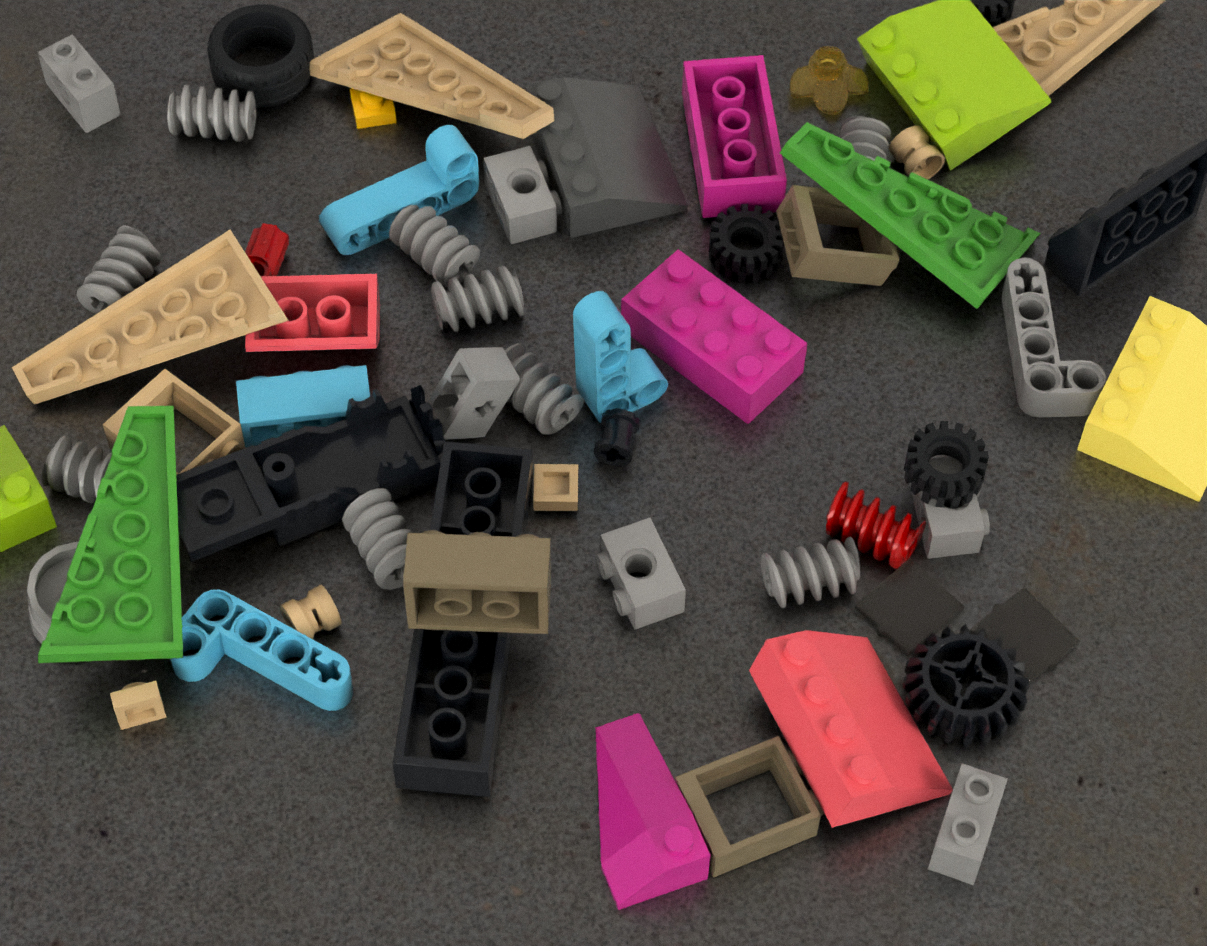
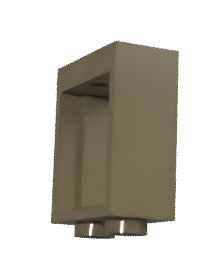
(808, 259)
(737, 768)

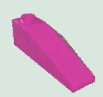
(644, 820)

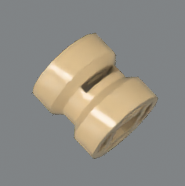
(916, 153)
(311, 613)

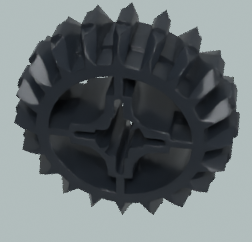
(997, 694)

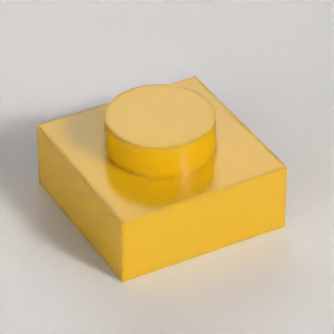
(371, 109)

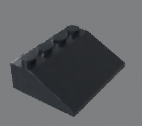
(1129, 221)

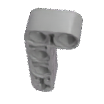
(1033, 332)

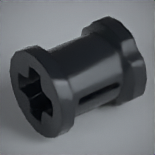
(617, 437)

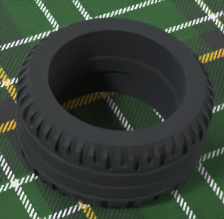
(259, 27)

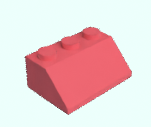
(321, 313)

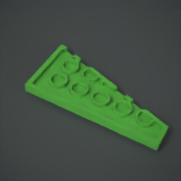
(126, 567)

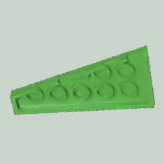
(917, 215)

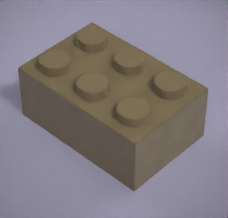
(477, 582)

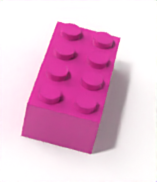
(733, 134)
(713, 336)

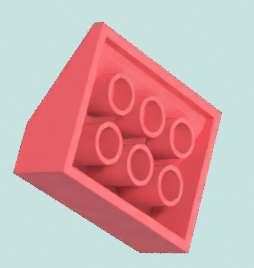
(846, 725)

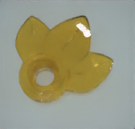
(828, 80)

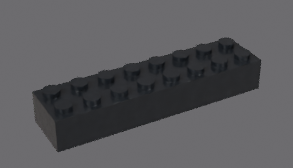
(460, 676)

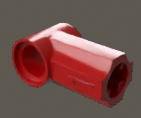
(267, 249)

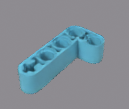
(442, 181)
(605, 366)
(264, 656)

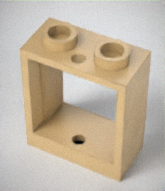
(171, 391)

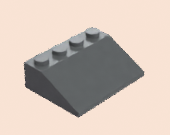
(604, 155)

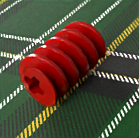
(873, 527)

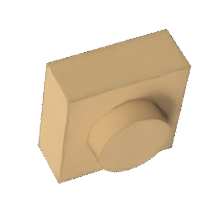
(555, 487)
(138, 704)

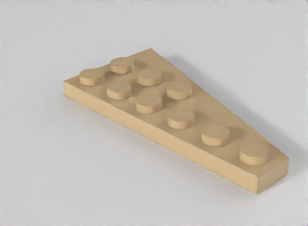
(426, 72)

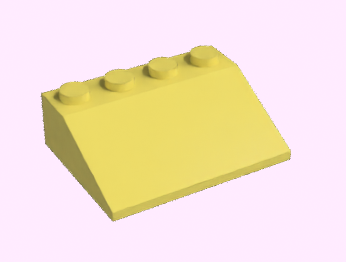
(1156, 403)

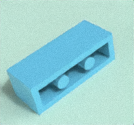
(297, 399)

